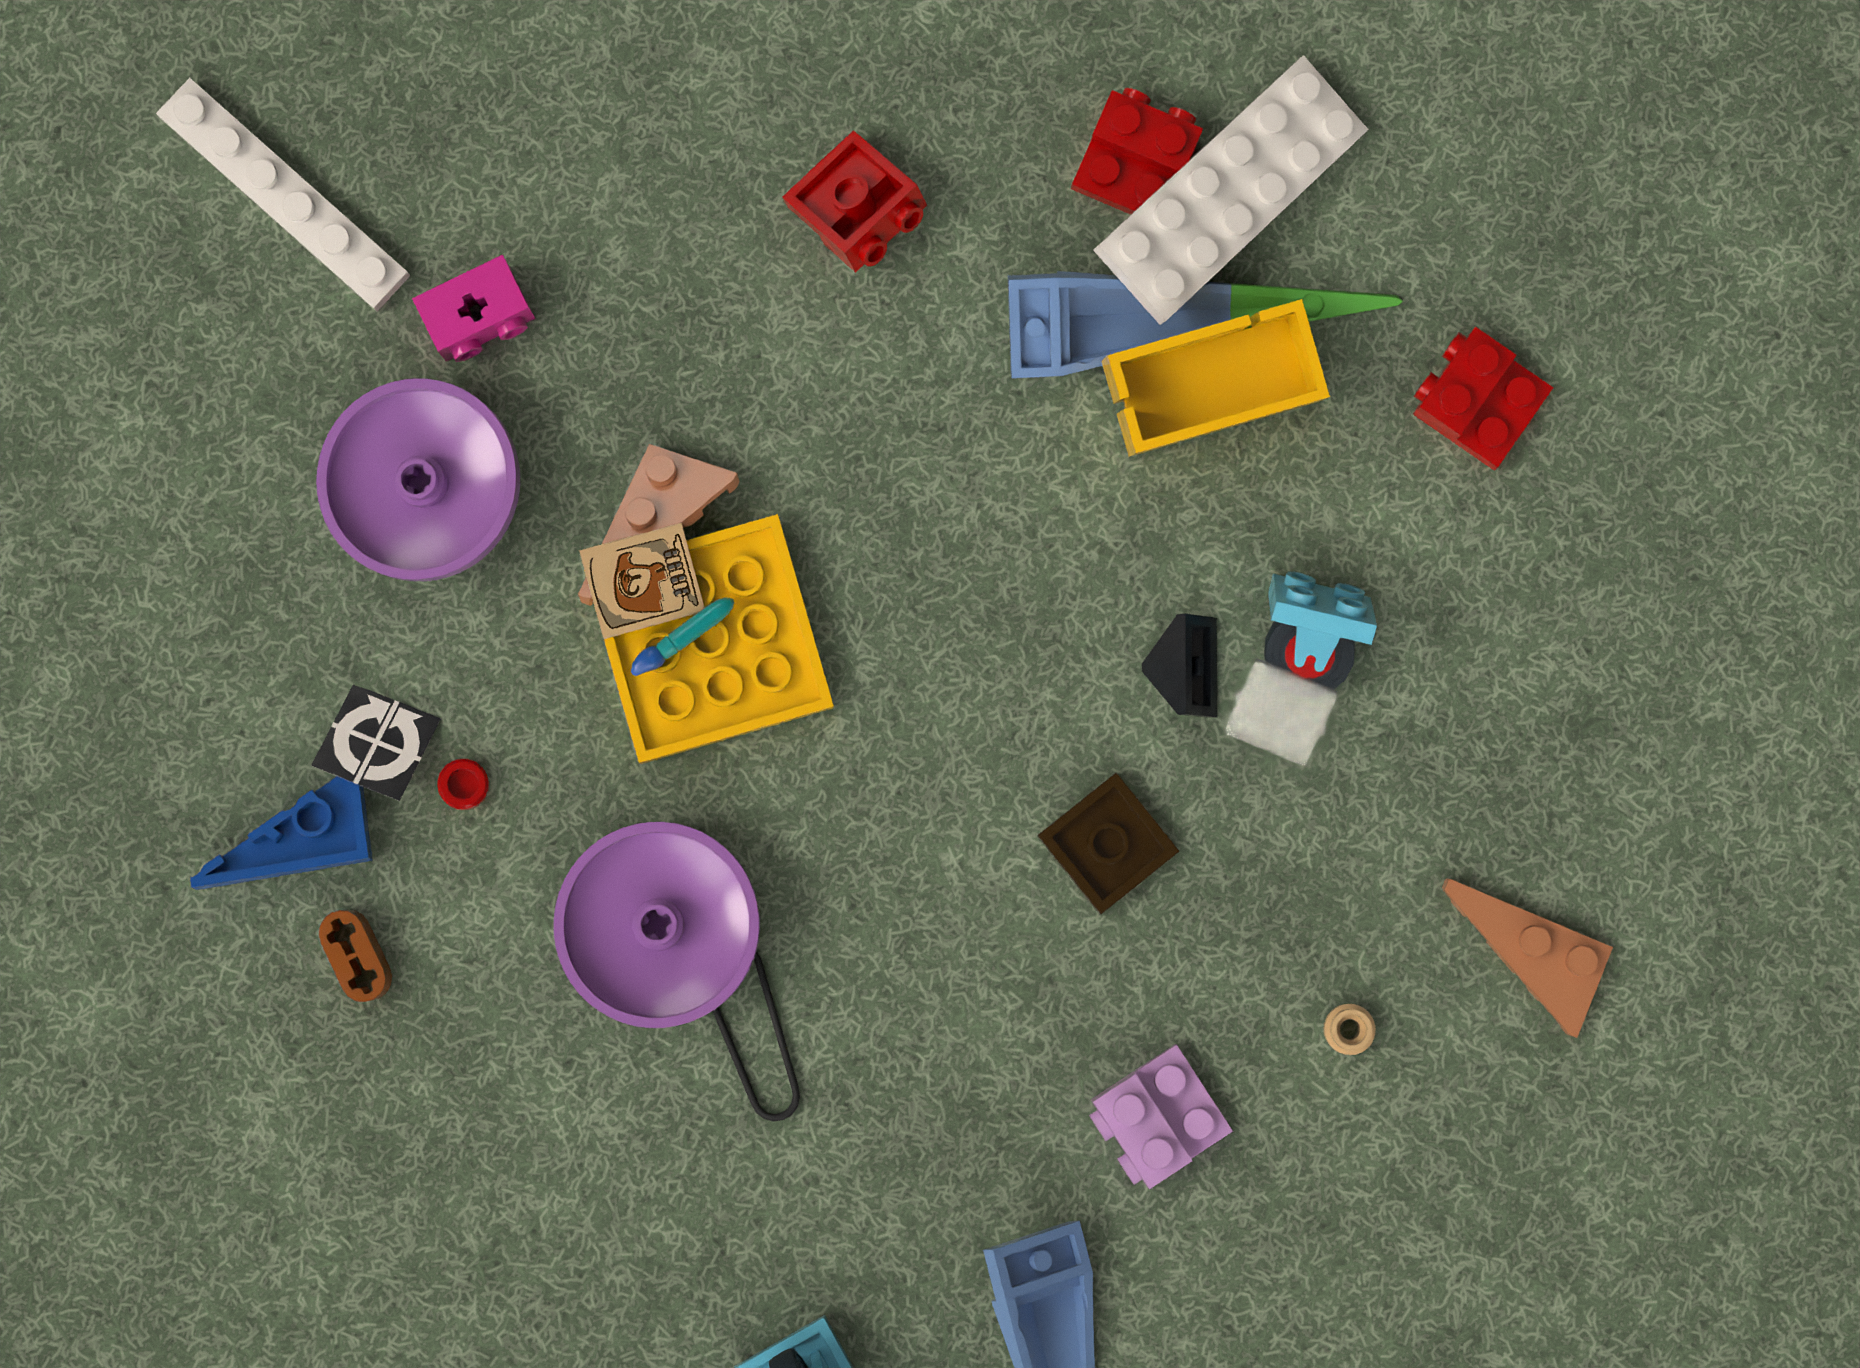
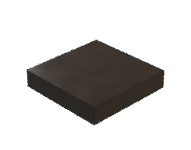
(1108, 843)

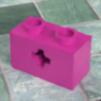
(448, 311)

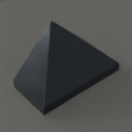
(1186, 665)

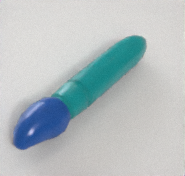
(655, 656)

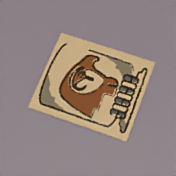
(642, 580)

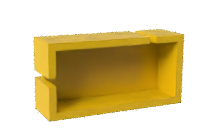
(1215, 377)

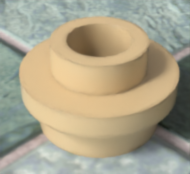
(1365, 1032)

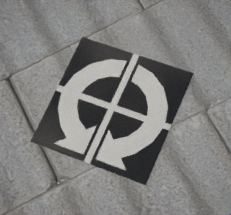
(376, 742)

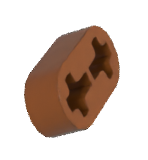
(344, 960)

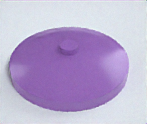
(418, 480)
(656, 924)

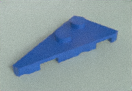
(317, 833)

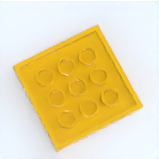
(742, 672)

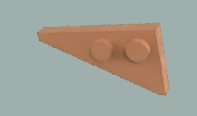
(665, 493)
(1551, 960)

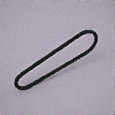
(782, 1045)

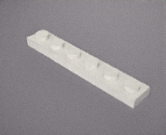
(283, 194)

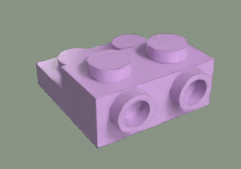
(1159, 1117)

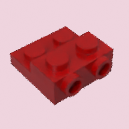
(1134, 150)
(856, 202)
(1481, 397)

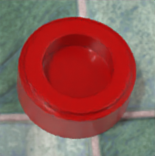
(463, 784)

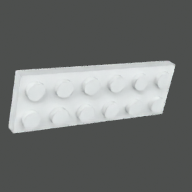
(1230, 190)

